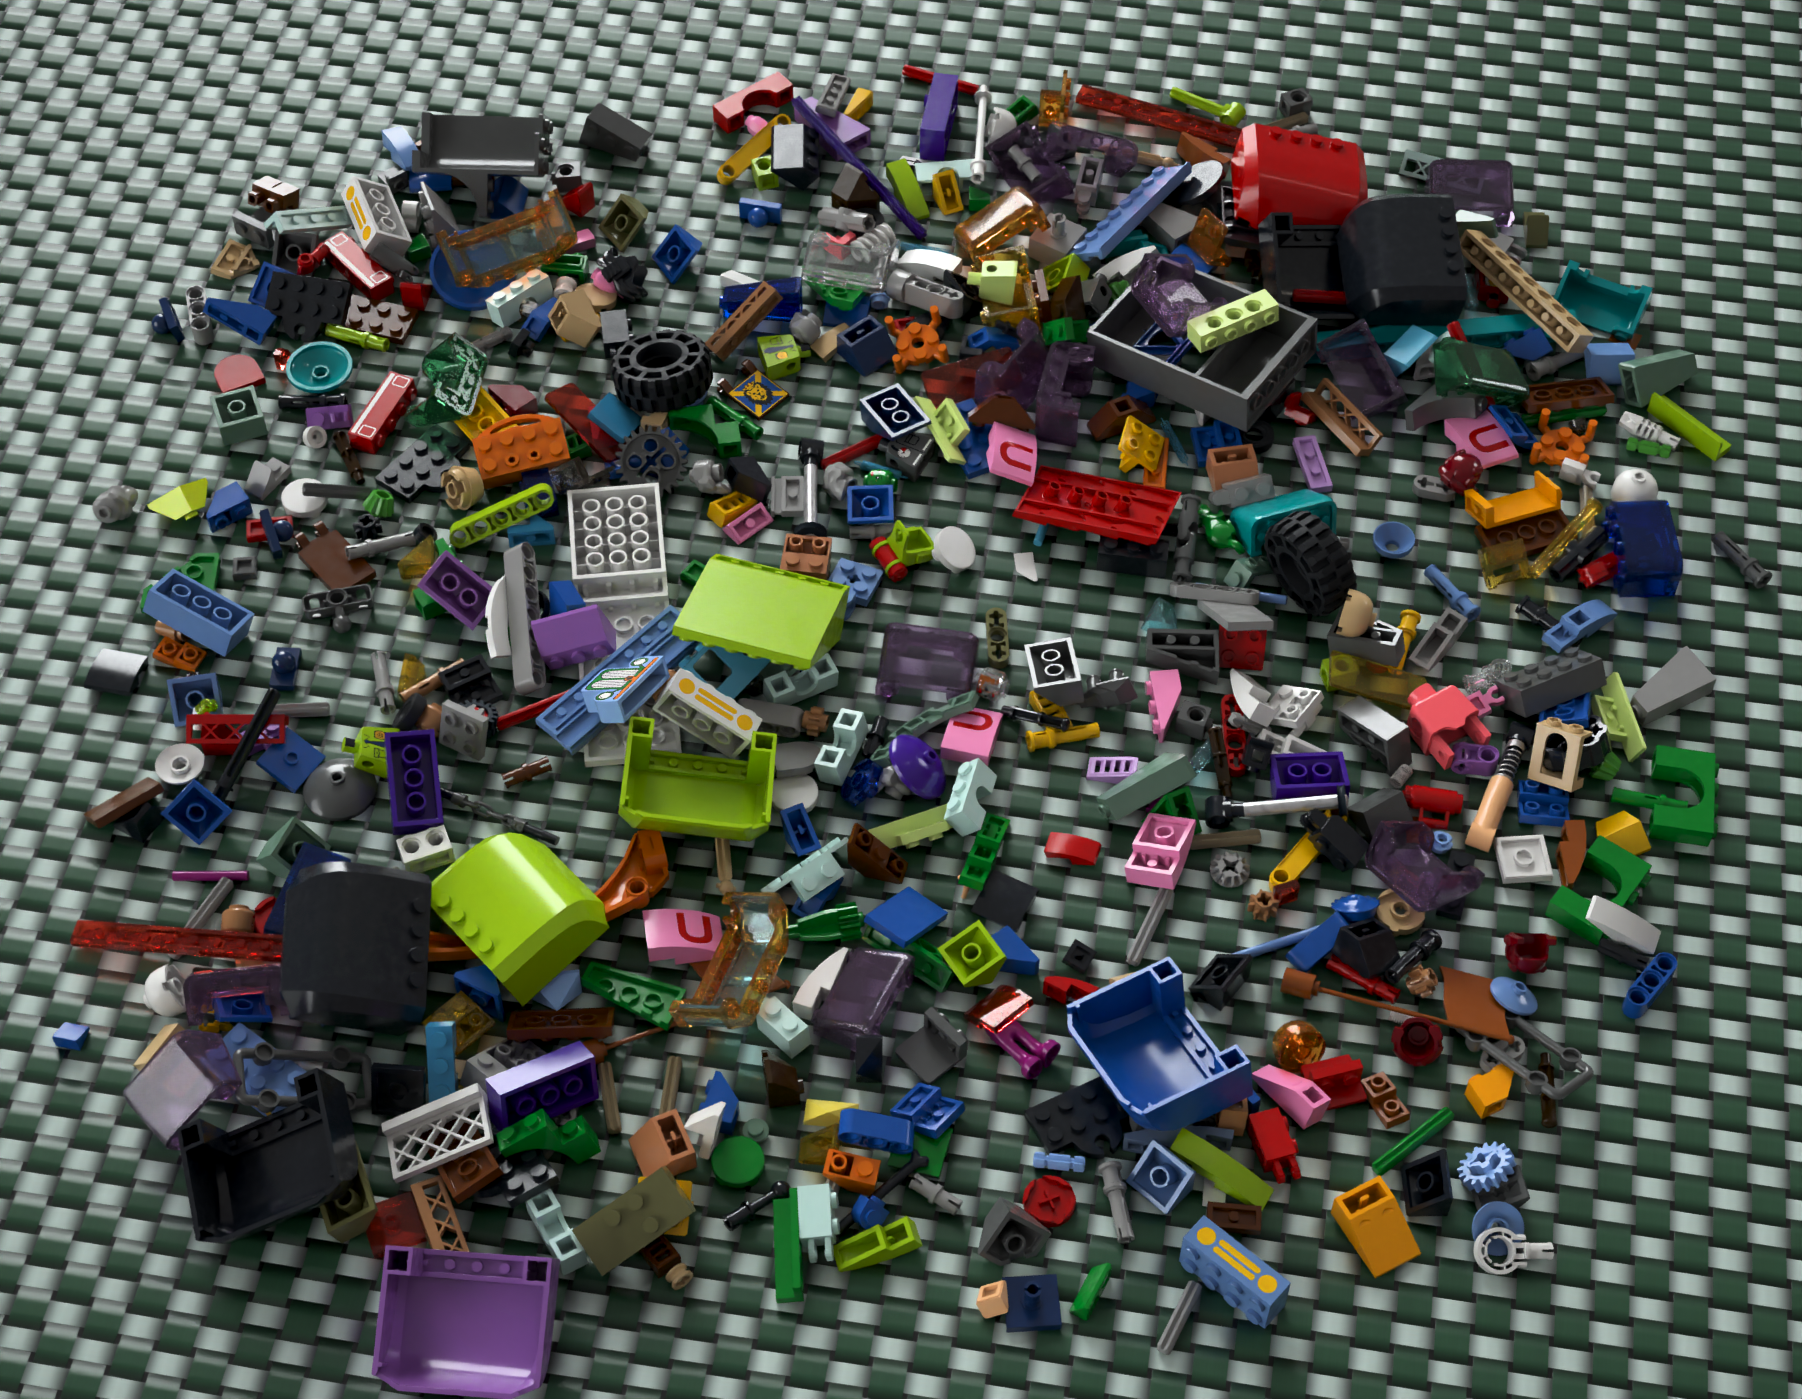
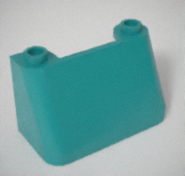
(1602, 302)
(1254, 519)

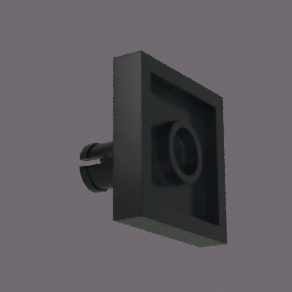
(397, 1088)

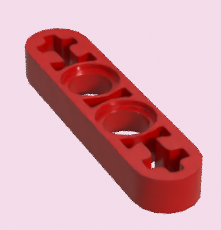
(1230, 735)

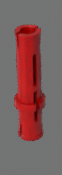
(1373, 986)

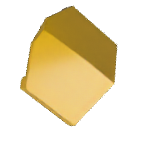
(1625, 832)

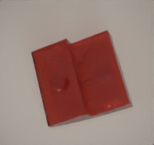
(999, 1008)

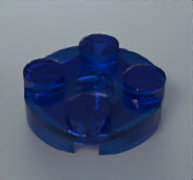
(862, 783)

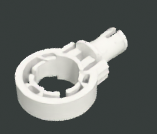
(1525, 1251)

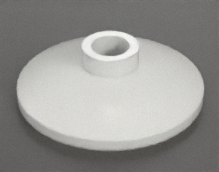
(176, 757)

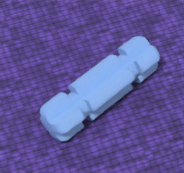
(1059, 1162)

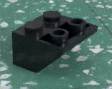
(1366, 947)

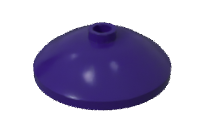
(918, 766)

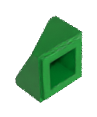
(977, 199)
(419, 249)

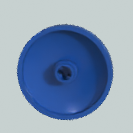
(460, 297)

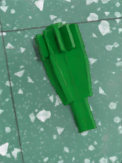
(830, 924)

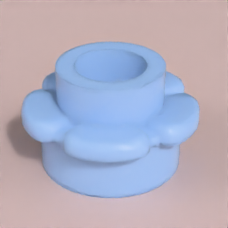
(879, 300)
(1441, 847)

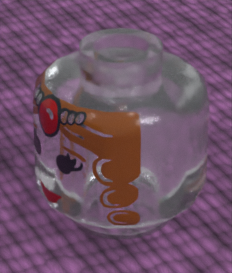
(992, 684)

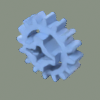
(1486, 1167)

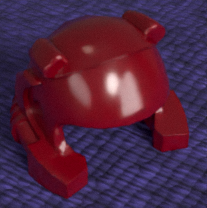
(1461, 472)
(1528, 951)
(1417, 1041)

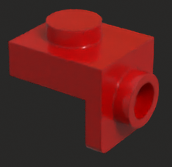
(1299, 413)

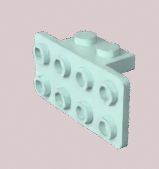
(814, 875)

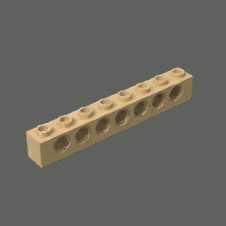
(1525, 292)

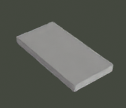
(1236, 616)

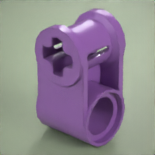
(1476, 760)

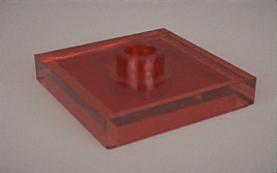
(395, 1225)

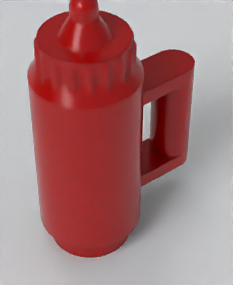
(1433, 800)

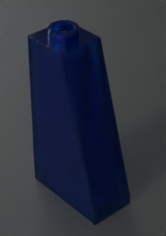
(784, 311)

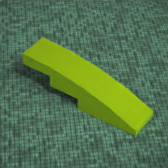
(1221, 1169)

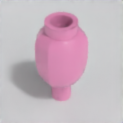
(755, 124)
(601, 283)

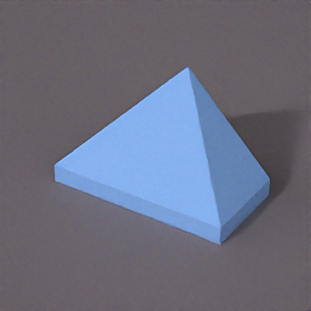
(560, 990)

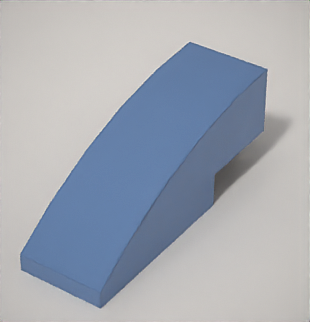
(400, 146)

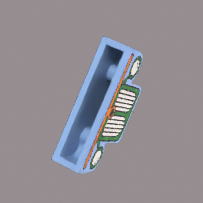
(622, 691)

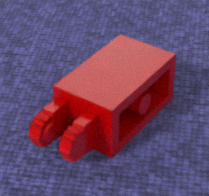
(1273, 1143)

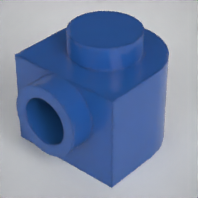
(869, 1212)

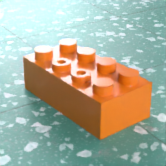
(519, 448)

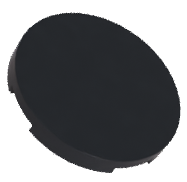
(1198, 185)

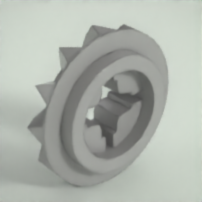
(1229, 878)

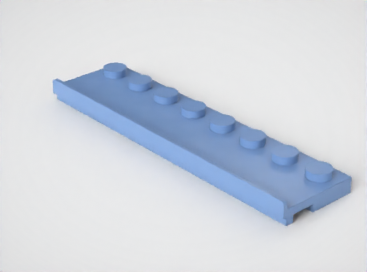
(1131, 212)
(568, 717)

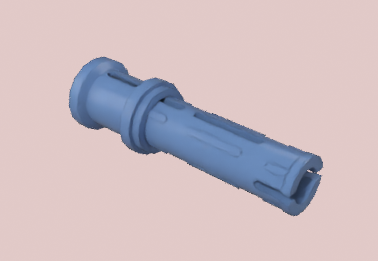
(1457, 599)

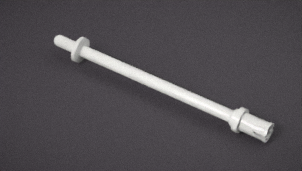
(978, 165)

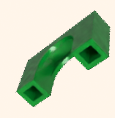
(1698, 772)
(1616, 865)

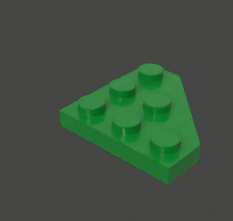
(839, 297)
(201, 568)

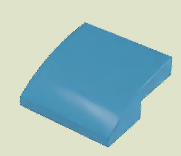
(615, 418)

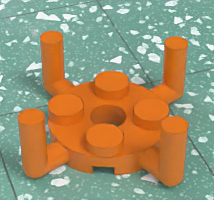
(917, 333)
(1562, 437)

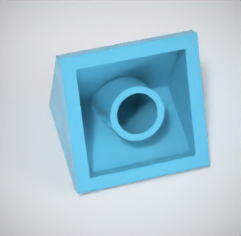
(1408, 349)

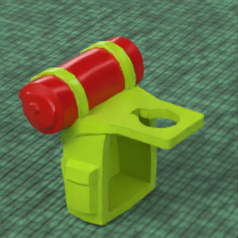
(901, 550)

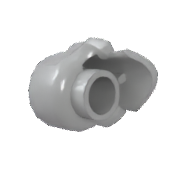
(805, 327)
(709, 477)
(836, 479)
(115, 503)
(892, 784)

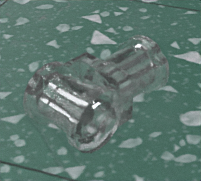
(1487, 676)

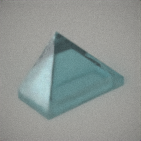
(1161, 616)

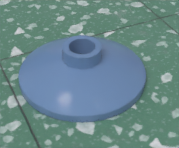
(1513, 996)
(1505, 1216)

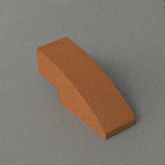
(1197, 151)
(1571, 851)

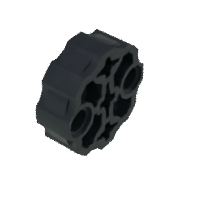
(1593, 751)

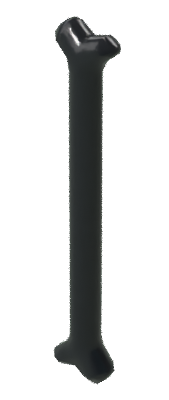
(916, 1161)

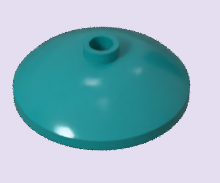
(319, 367)

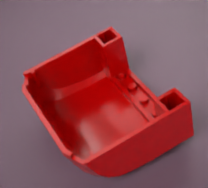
(1297, 174)

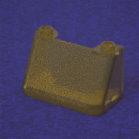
(1023, 300)

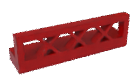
(232, 720)

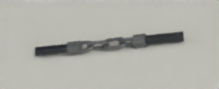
(518, 824)

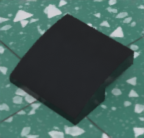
(115, 672)
(470, 682)
(1005, 900)

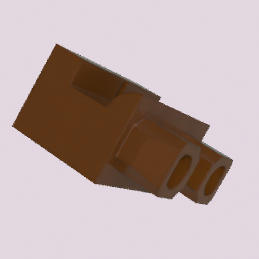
(273, 195)

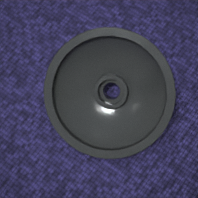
(341, 798)

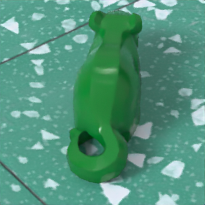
(1217, 530)

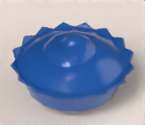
(1356, 907)

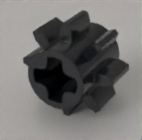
(367, 527)

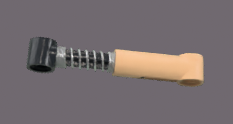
(1499, 788)

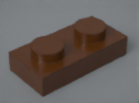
(1235, 1217)

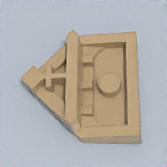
(235, 260)

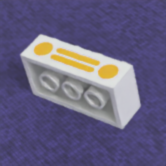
(375, 215)
(707, 713)

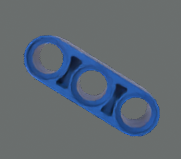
(1316, 944)
(1644, 994)
(876, 1131)

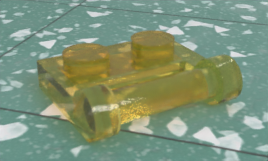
(1500, 556)

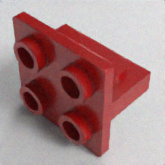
(1242, 649)
(1338, 1079)

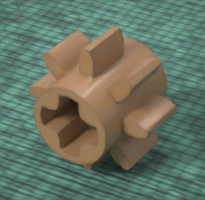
(815, 721)
(1263, 905)
(1421, 981)

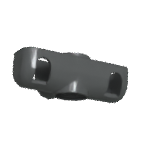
(338, 604)

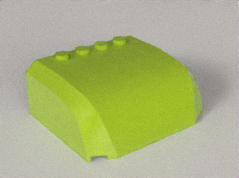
(697, 791)
(518, 910)

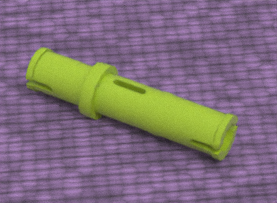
(365, 339)

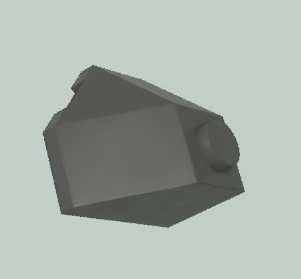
(1010, 1234)

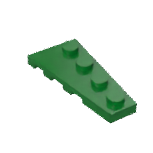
(634, 992)

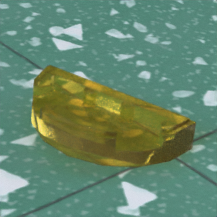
(411, 673)

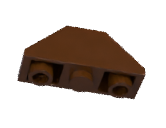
(1001, 410)
(1113, 415)
(873, 857)

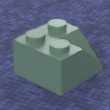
(238, 415)

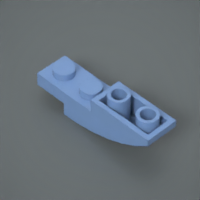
(1578, 622)

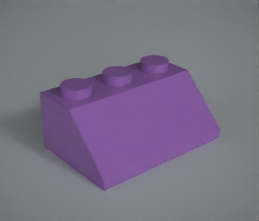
(456, 589)
(574, 637)

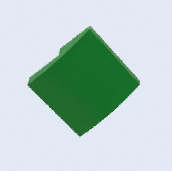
(932, 1148)

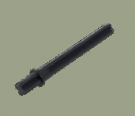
(246, 744)

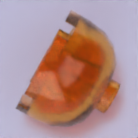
(1297, 1045)

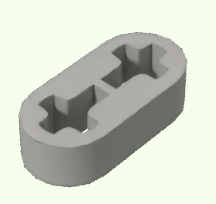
(1433, 488)
(1503, 1046)

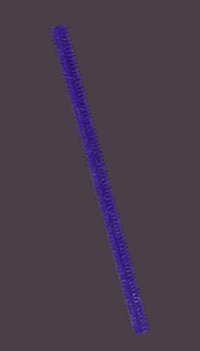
(846, 154)

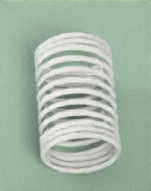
(1400, 769)
(1395, 1015)

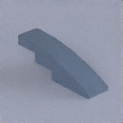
(1140, 1140)

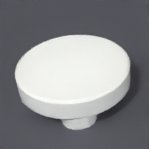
(299, 505)
(954, 549)
(793, 791)

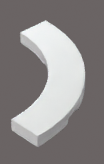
(497, 618)

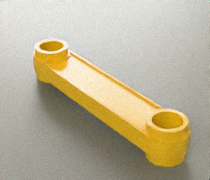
(752, 149)
(1298, 858)

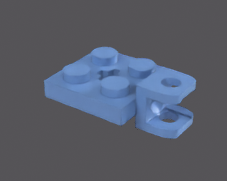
(866, 582)

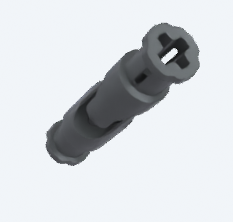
(1187, 536)

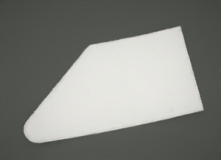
(1025, 565)
(1211, 1193)

